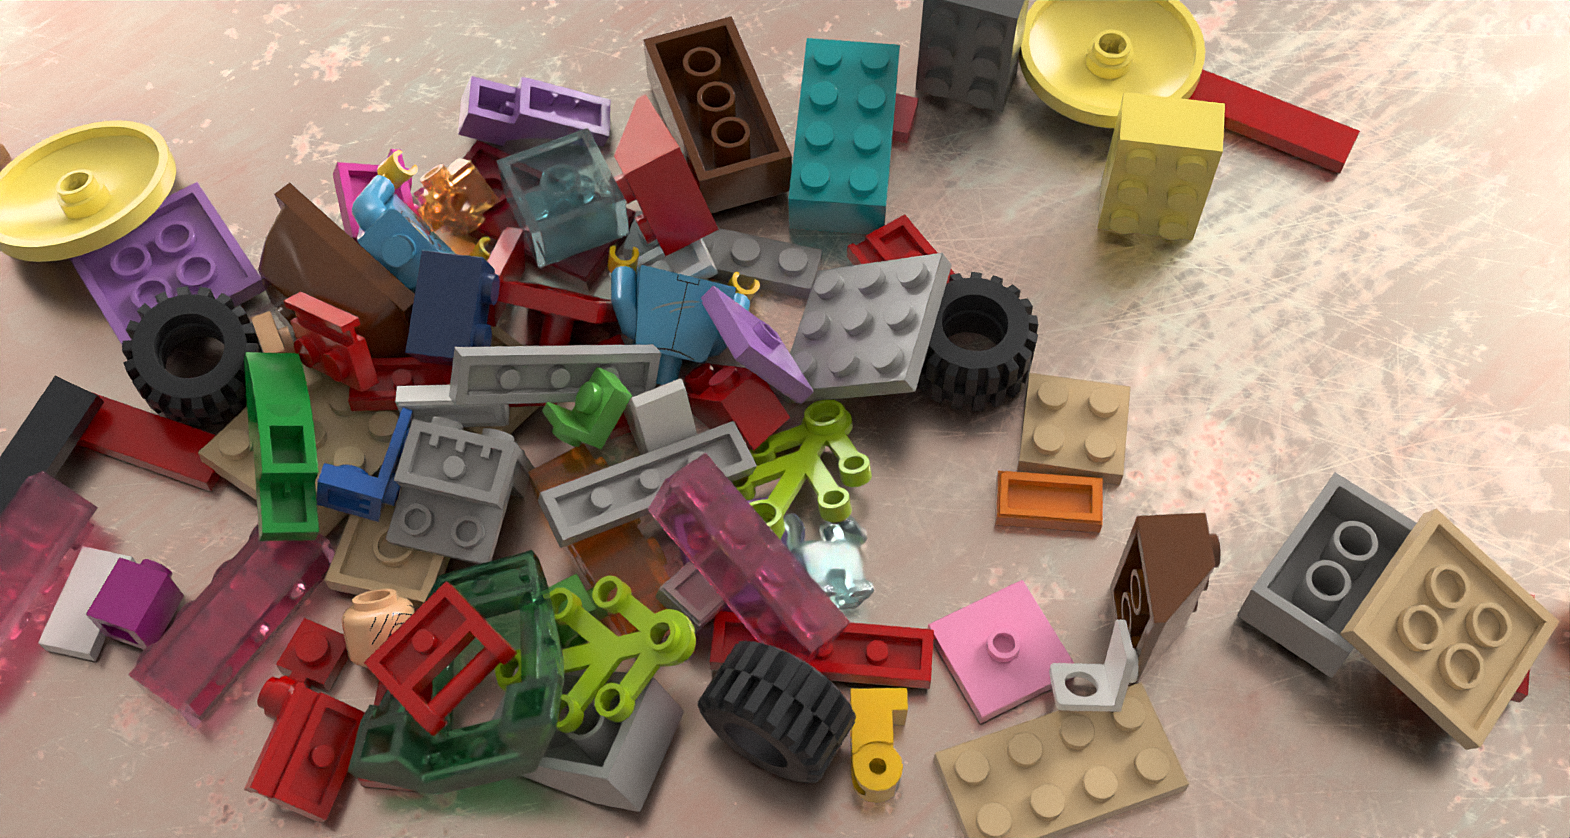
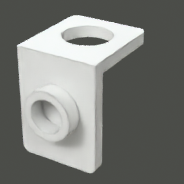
(1109, 678)

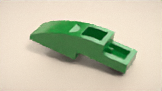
(282, 446)

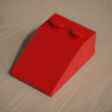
(660, 182)

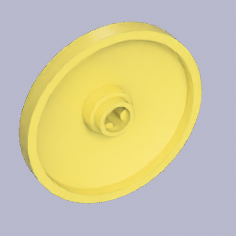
(1092, 51)
(82, 190)

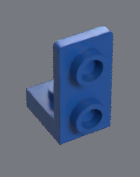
(356, 492)

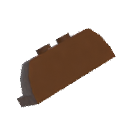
(320, 259)

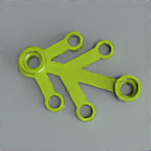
(823, 425)
(608, 650)

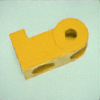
(874, 760)

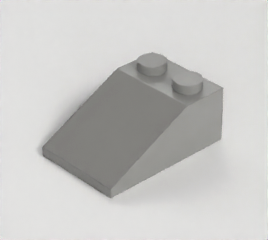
(606, 758)

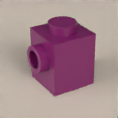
(136, 602)

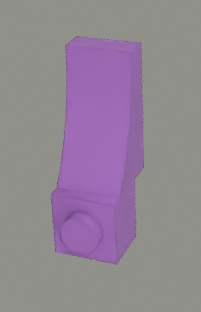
(530, 111)

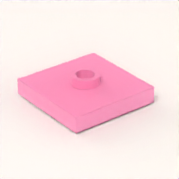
(999, 650)

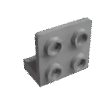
(460, 463)
(449, 524)

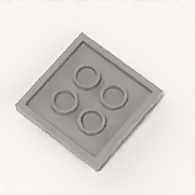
(869, 327)

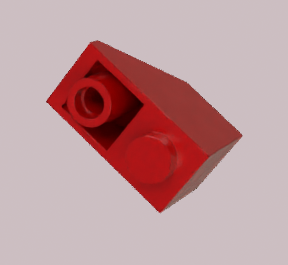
(738, 395)

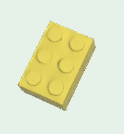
(1160, 165)

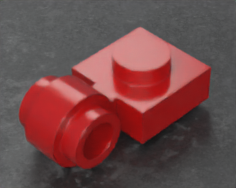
(311, 657)

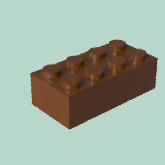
(718, 113)

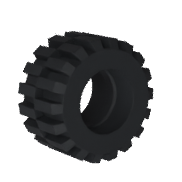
(166, 327)
(984, 375)
(777, 711)

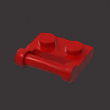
(427, 646)

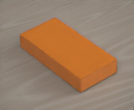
(1049, 501)

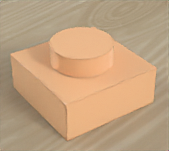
(270, 337)

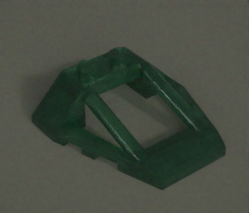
(403, 754)

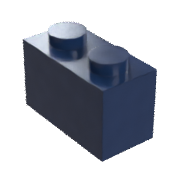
(451, 306)

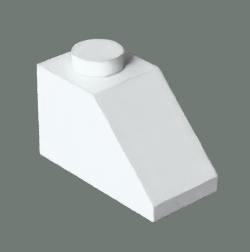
(660, 417)

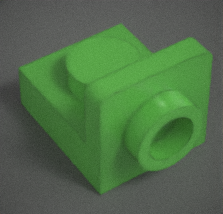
(595, 411)

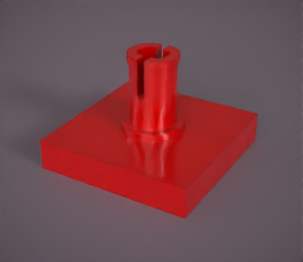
(559, 307)

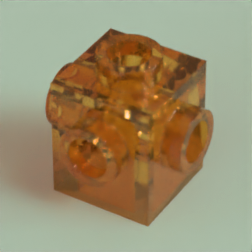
(470, 199)

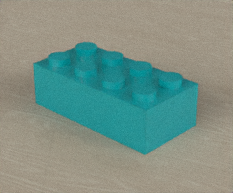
(843, 136)

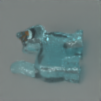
(835, 560)

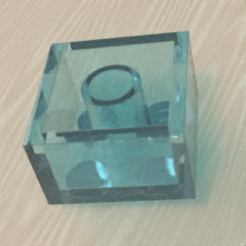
(564, 197)

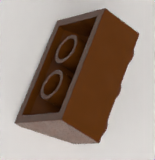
(1162, 579)

